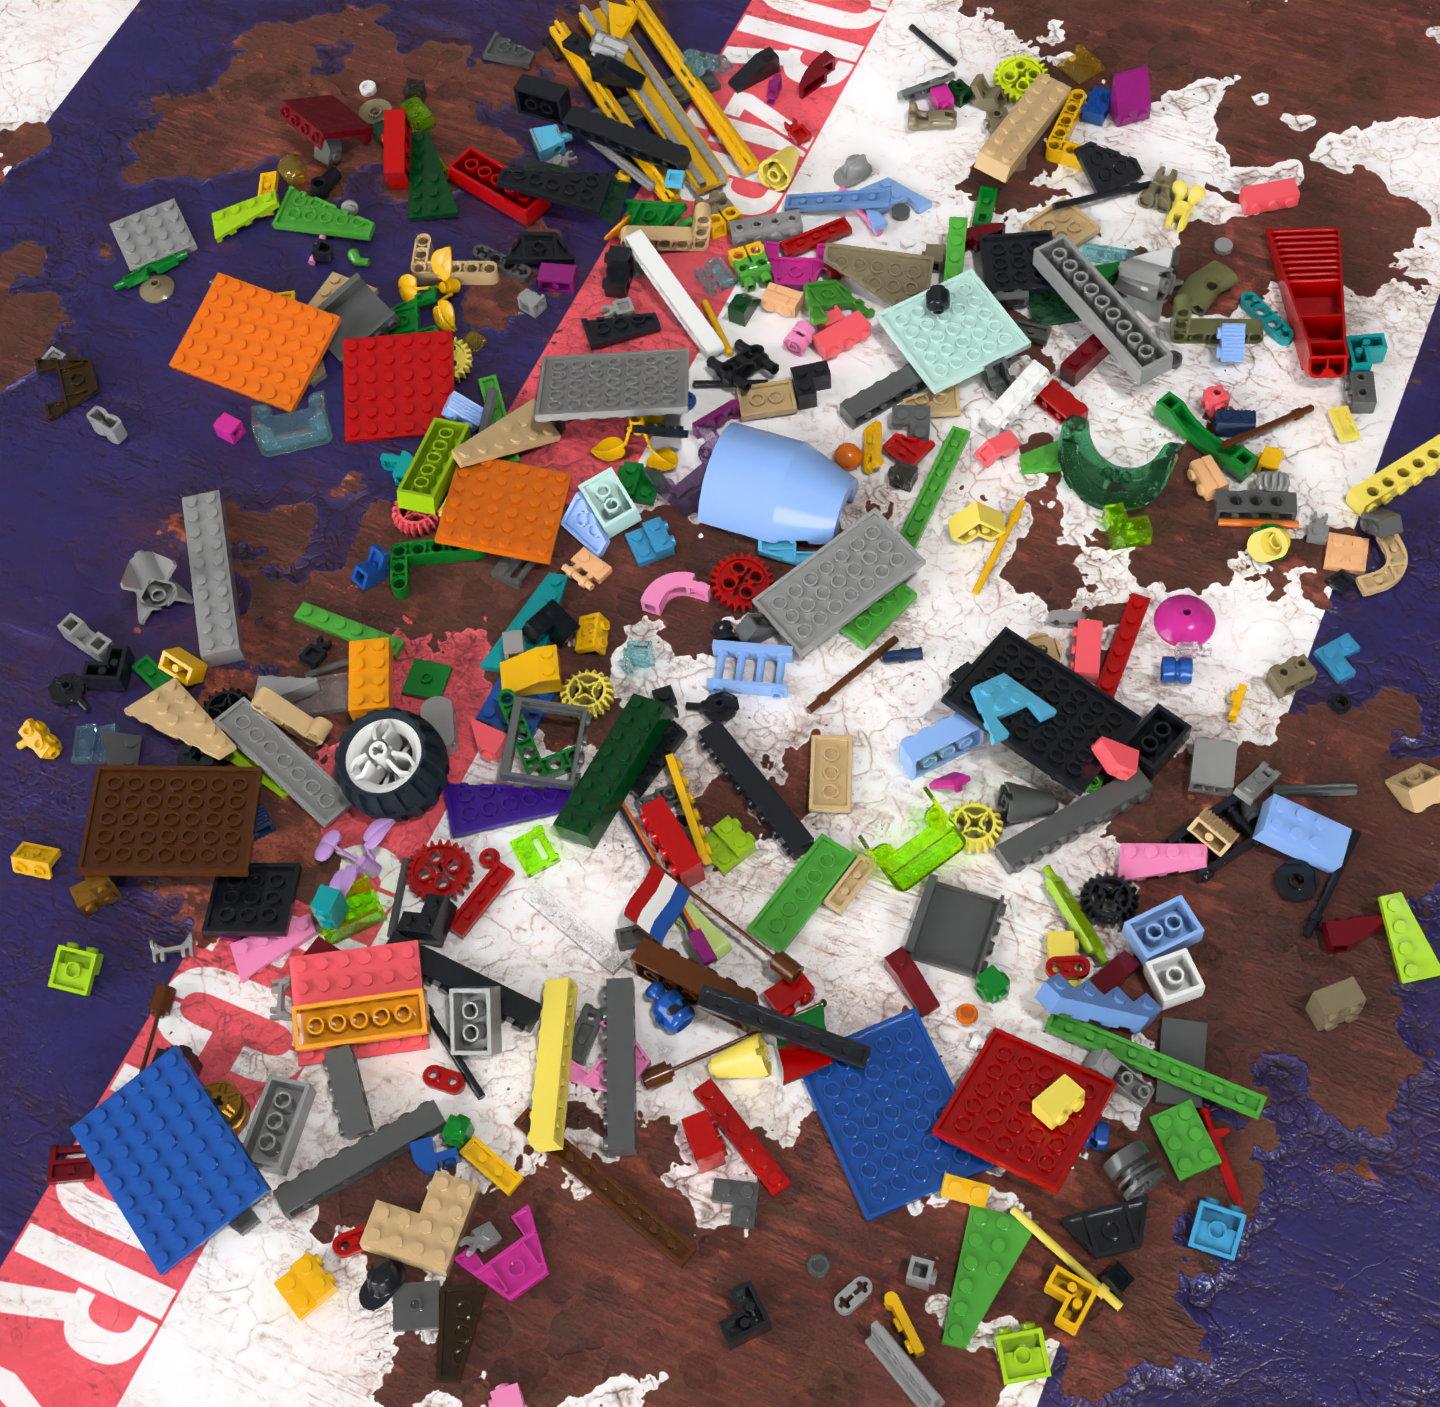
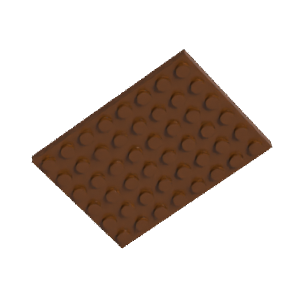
(171, 821)

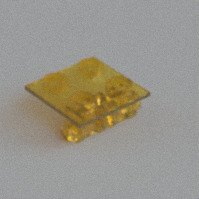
(1081, 65)

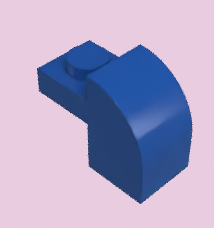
(374, 570)
(429, 1160)

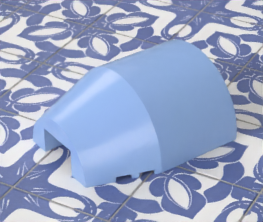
(773, 488)

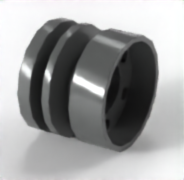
(1132, 1167)

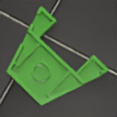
(825, 294)

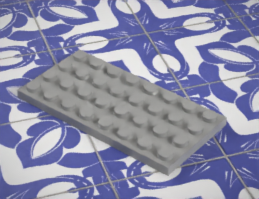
(838, 582)

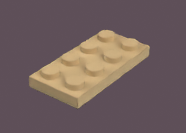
(831, 773)

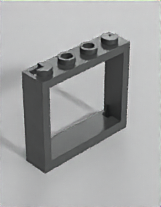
(548, 707)

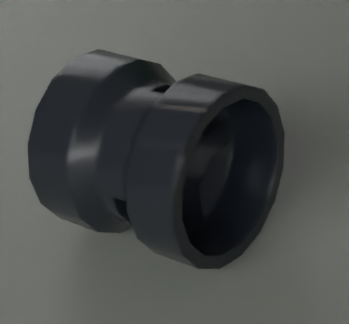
(723, 631)

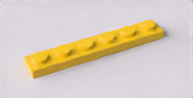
(692, 815)

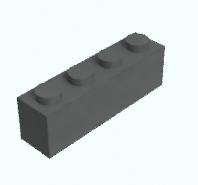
(348, 1092)

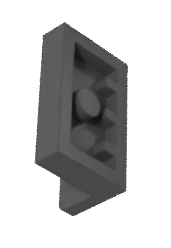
(1017, 298)

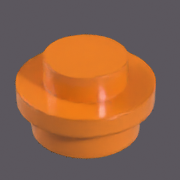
(967, 1014)

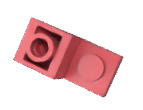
(993, 448)

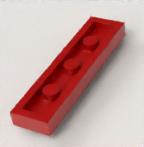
(809, 239)
(481, 899)

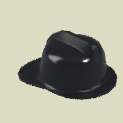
(381, 1283)

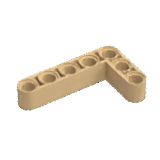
(677, 237)
(465, 271)

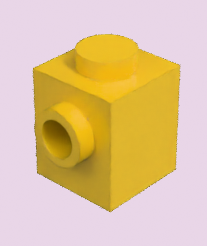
(1269, 460)

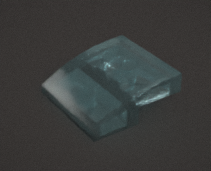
(88, 746)

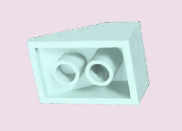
(610, 502)

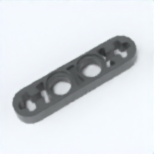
(501, 264)

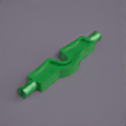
(142, 273)

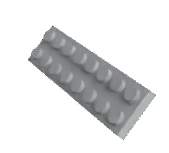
(284, 762)

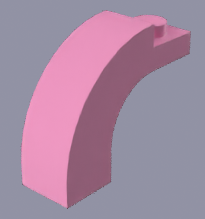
(672, 586)

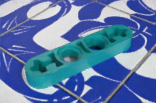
(1269, 316)

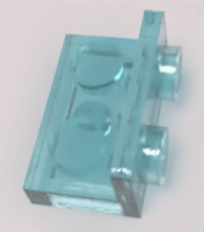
(638, 654)

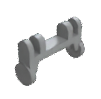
(158, 950)
(281, 986)

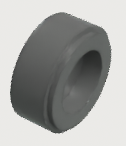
(901, 212)
(1177, 359)
(818, 1266)

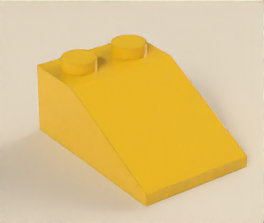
(532, 672)

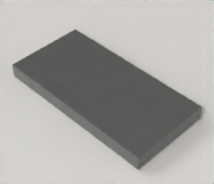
(1187, 1043)

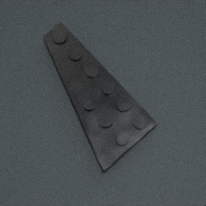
(564, 187)

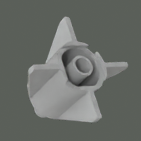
(1148, 281)
(152, 581)

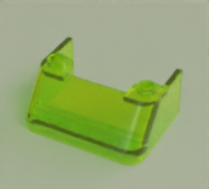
(923, 852)

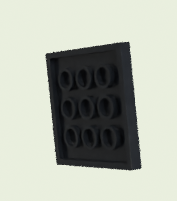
(1009, 261)
(253, 903)

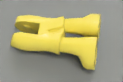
(1180, 209)

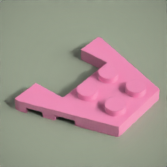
(594, 1077)

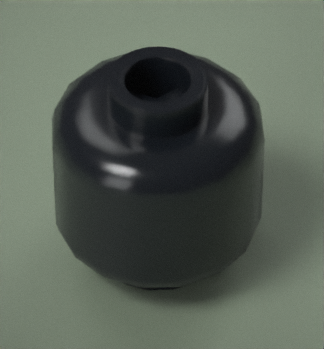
(938, 299)

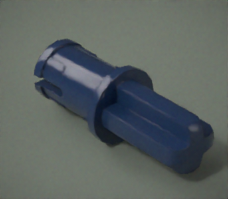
(902, 655)

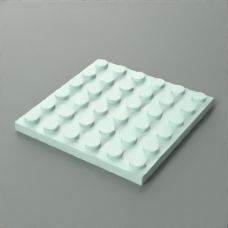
(961, 339)

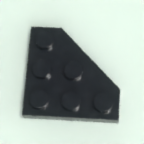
(1106, 167)

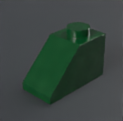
(742, 308)

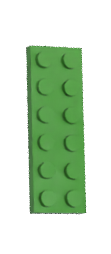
(801, 894)

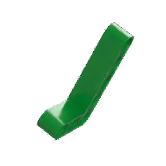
(427, 556)
(528, 744)

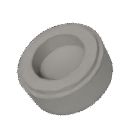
(1223, 246)

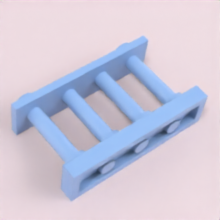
(752, 651)

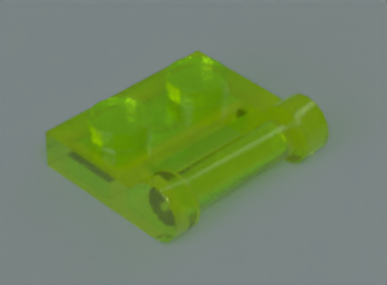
(528, 854)

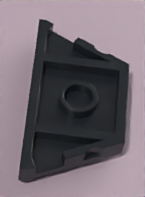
(538, 248)
(1110, 1228)

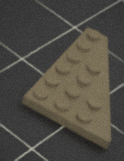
(883, 273)

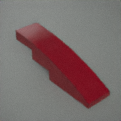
(1115, 972)

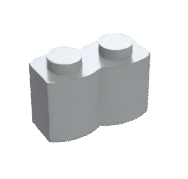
(107, 424)

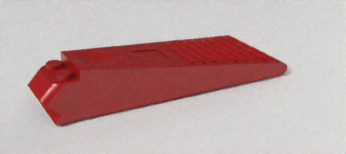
(1312, 293)

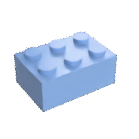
(1163, 930)

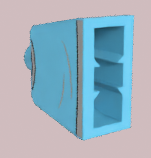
(549, 141)

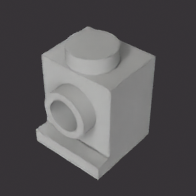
(531, 302)

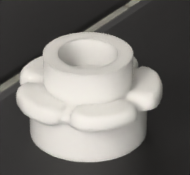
(977, 1040)

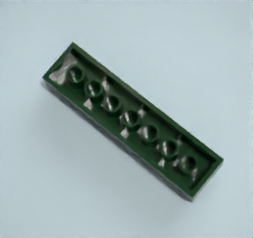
(613, 771)

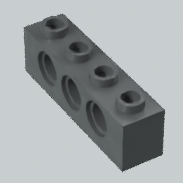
(1255, 505)

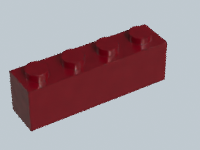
(1083, 360)

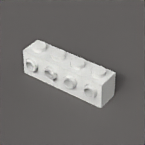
(1017, 397)

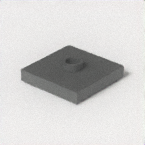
(416, 1306)

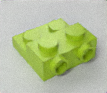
(730, 844)
(75, 968)
(1021, 1353)

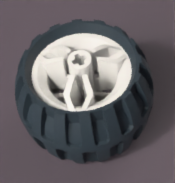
(372, 752)

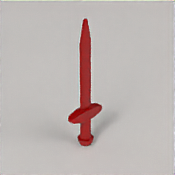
(1225, 1167)

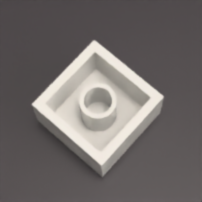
(1174, 979)

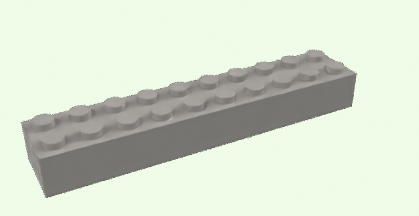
(1102, 309)
(213, 579)

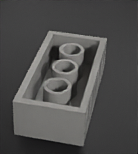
(278, 1123)

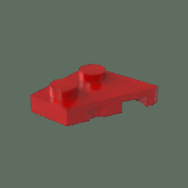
(907, 449)

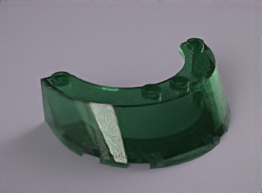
(1105, 483)

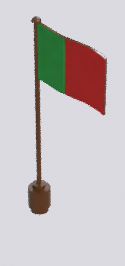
(796, 1060)

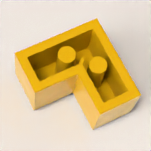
(1074, 1294)

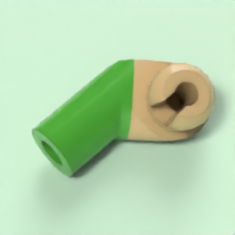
(683, 222)

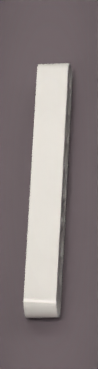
(674, 294)

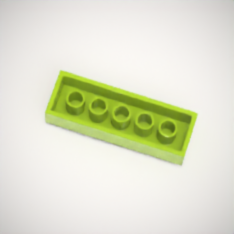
(432, 467)

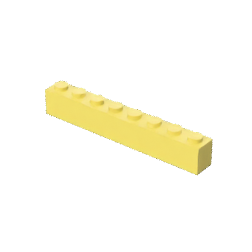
(553, 1065)

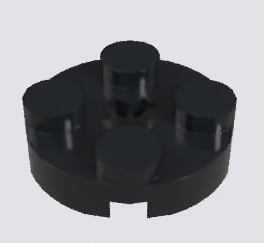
(1288, 889)

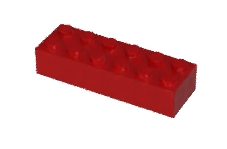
(479, 176)

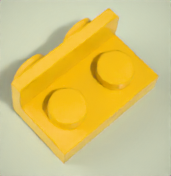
(592, 634)
(35, 860)

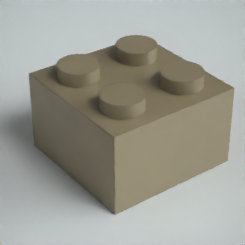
(1335, 1004)

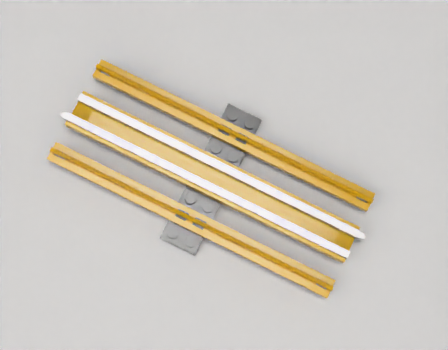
(661, 101)

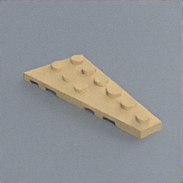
(507, 436)
(181, 717)

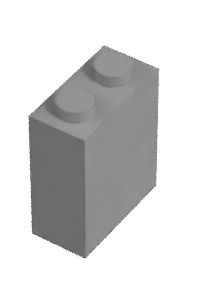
(1213, 766)

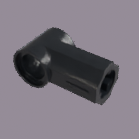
(322, 184)

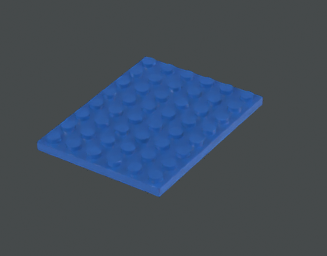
(886, 1117)
(170, 1159)

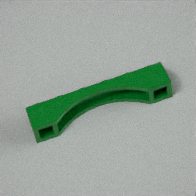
(1177, 416)

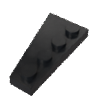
(611, 331)

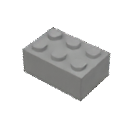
(475, 1020)

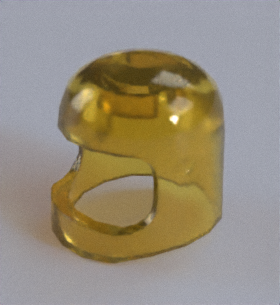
(292, 170)

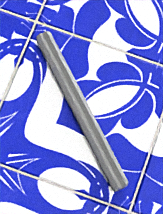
(625, 165)

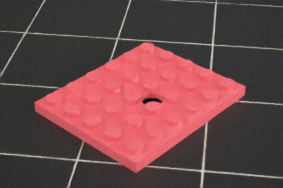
(358, 974)

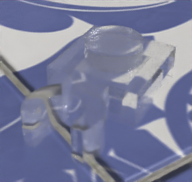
(1192, 649)

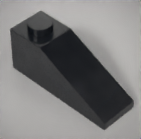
(757, 69)
(613, 72)

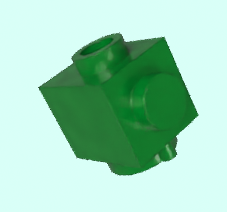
(992, 985)
(457, 1131)

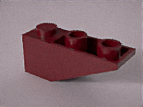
(1347, 934)

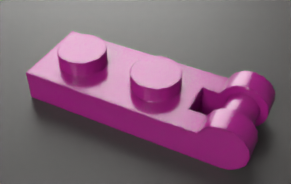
(718, 416)

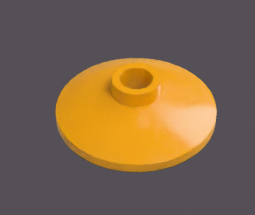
(616, 230)

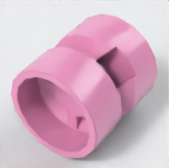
(799, 338)

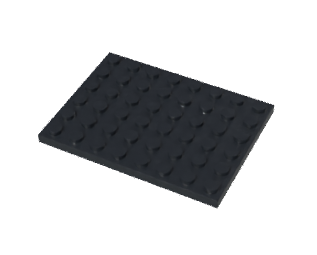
(1062, 742)

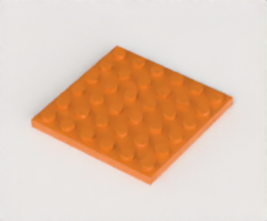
(505, 509)

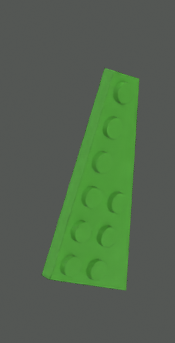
(315, 216)

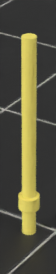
(1067, 1258)

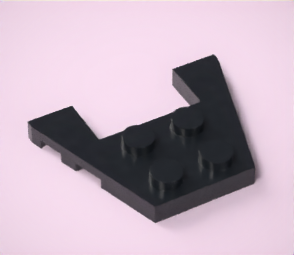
(659, 430)

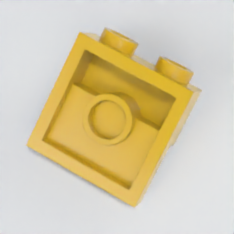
(306, 1285)

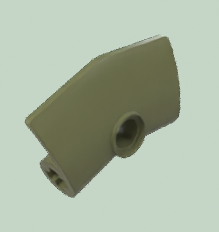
(1207, 284)

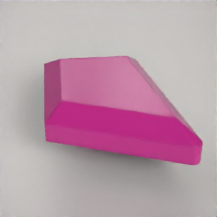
(950, 781)

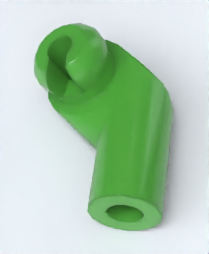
(356, 260)

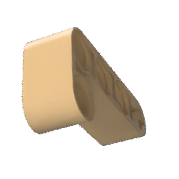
(291, 718)

